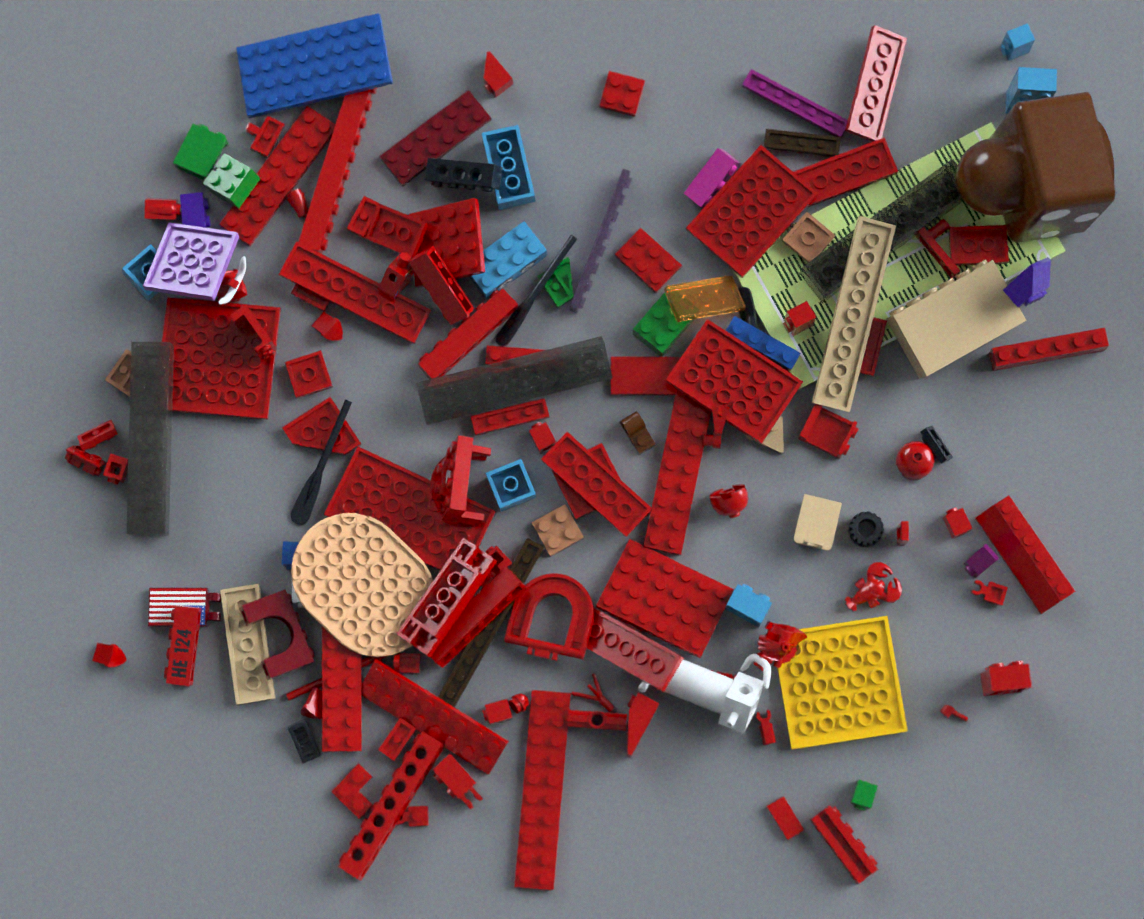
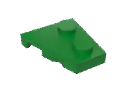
(560, 284)

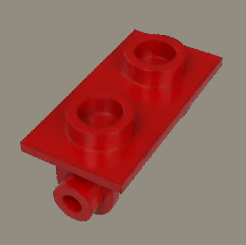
(92, 462)

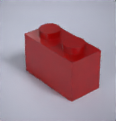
(799, 318)

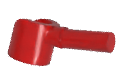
(947, 710)

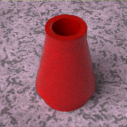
(298, 202)

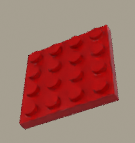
(455, 236)

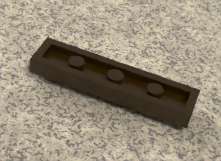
(802, 142)

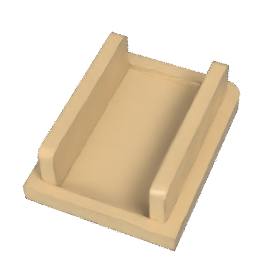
(817, 522)

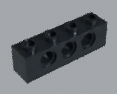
(437, 169)

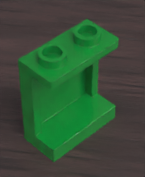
(200, 151)

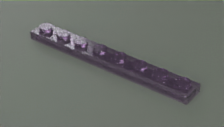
(598, 248)

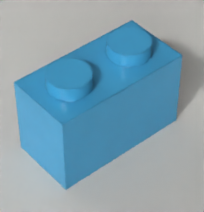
(1017, 42)

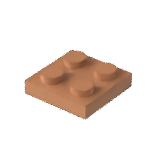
(808, 237)
(557, 530)

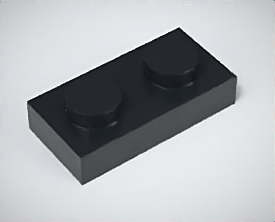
(938, 447)

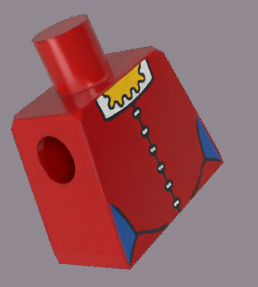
(402, 269)

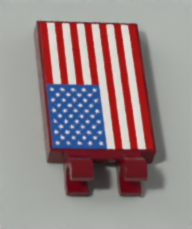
(165, 599)

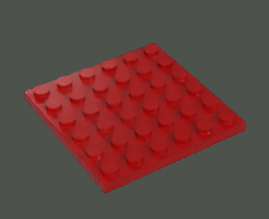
(216, 361)

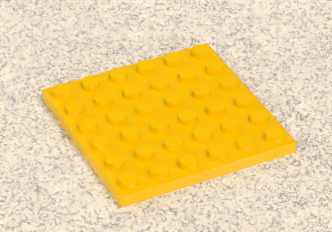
(842, 684)

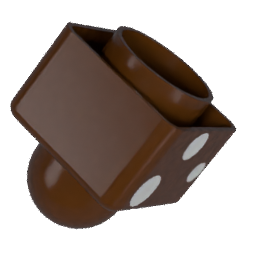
(1042, 169)

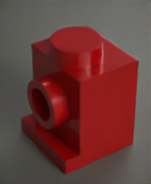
(115, 462)

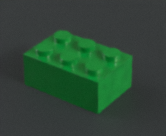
(659, 327)

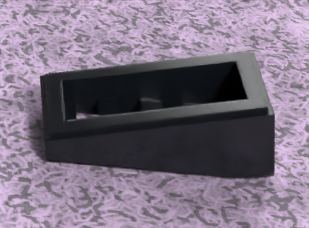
(299, 724)

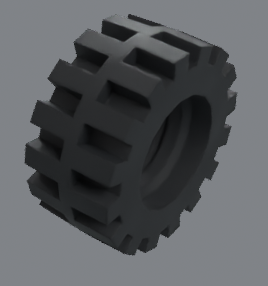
(863, 517)

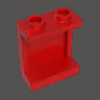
(243, 317)
(828, 431)

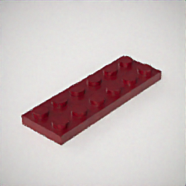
(435, 137)

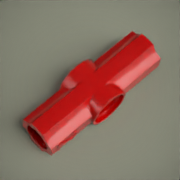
(583, 719)

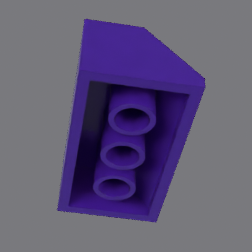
(1030, 284)

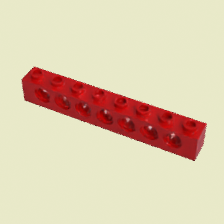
(402, 800)

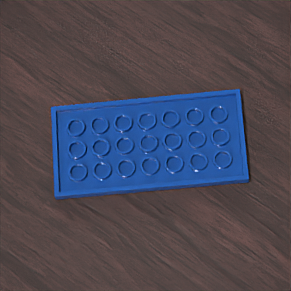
(314, 65)

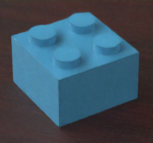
(138, 268)
(511, 485)
(748, 605)

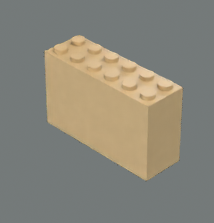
(954, 318)

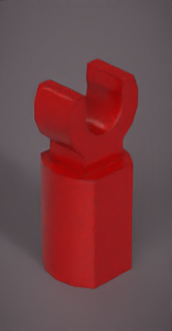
(766, 729)

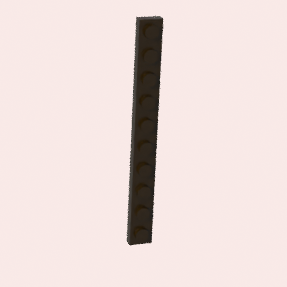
(479, 645)

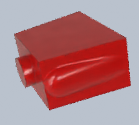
(162, 208)

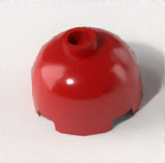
(915, 467)
(730, 501)

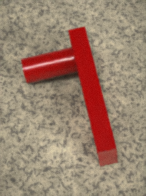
(928, 238)

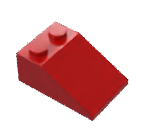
(640, 714)

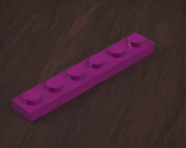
(795, 103)

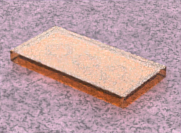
(704, 298)

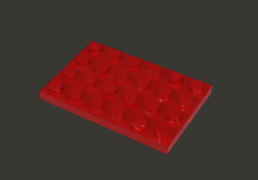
(751, 211)
(731, 374)
(664, 598)

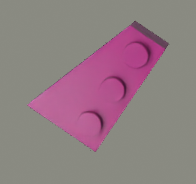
(712, 177)

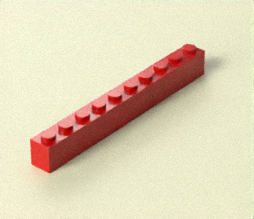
(335, 170)

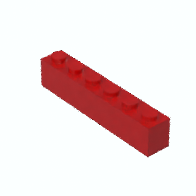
(468, 335)
(1048, 349)
(478, 614)

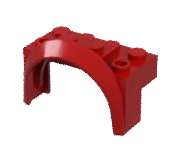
(458, 461)

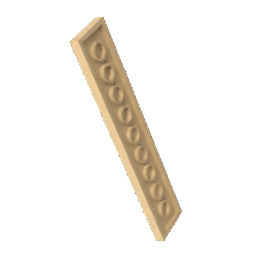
(853, 314)

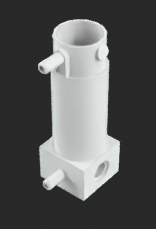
(731, 698)

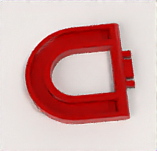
(525, 606)

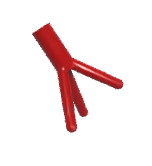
(598, 695)

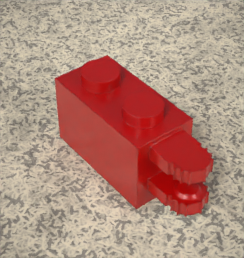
(456, 779)

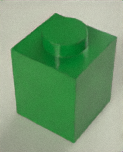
(863, 795)

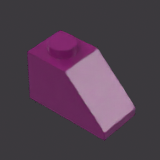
(980, 561)

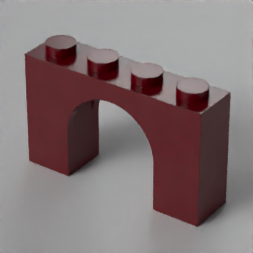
(280, 607)

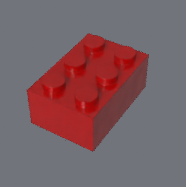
(1006, 679)

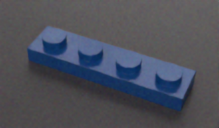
(763, 343)

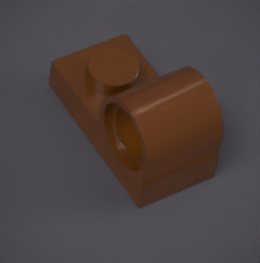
(637, 432)

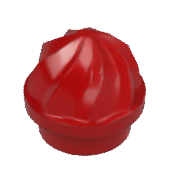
(519, 703)

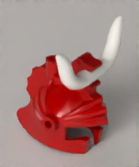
(232, 285)
(777, 646)

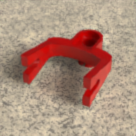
(715, 439)

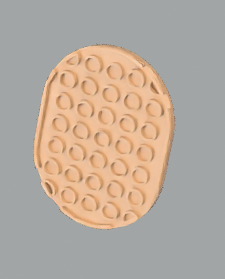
(359, 582)

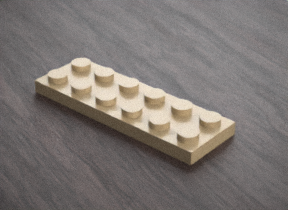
(246, 647)

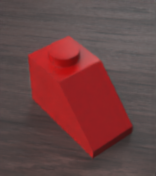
(495, 76)

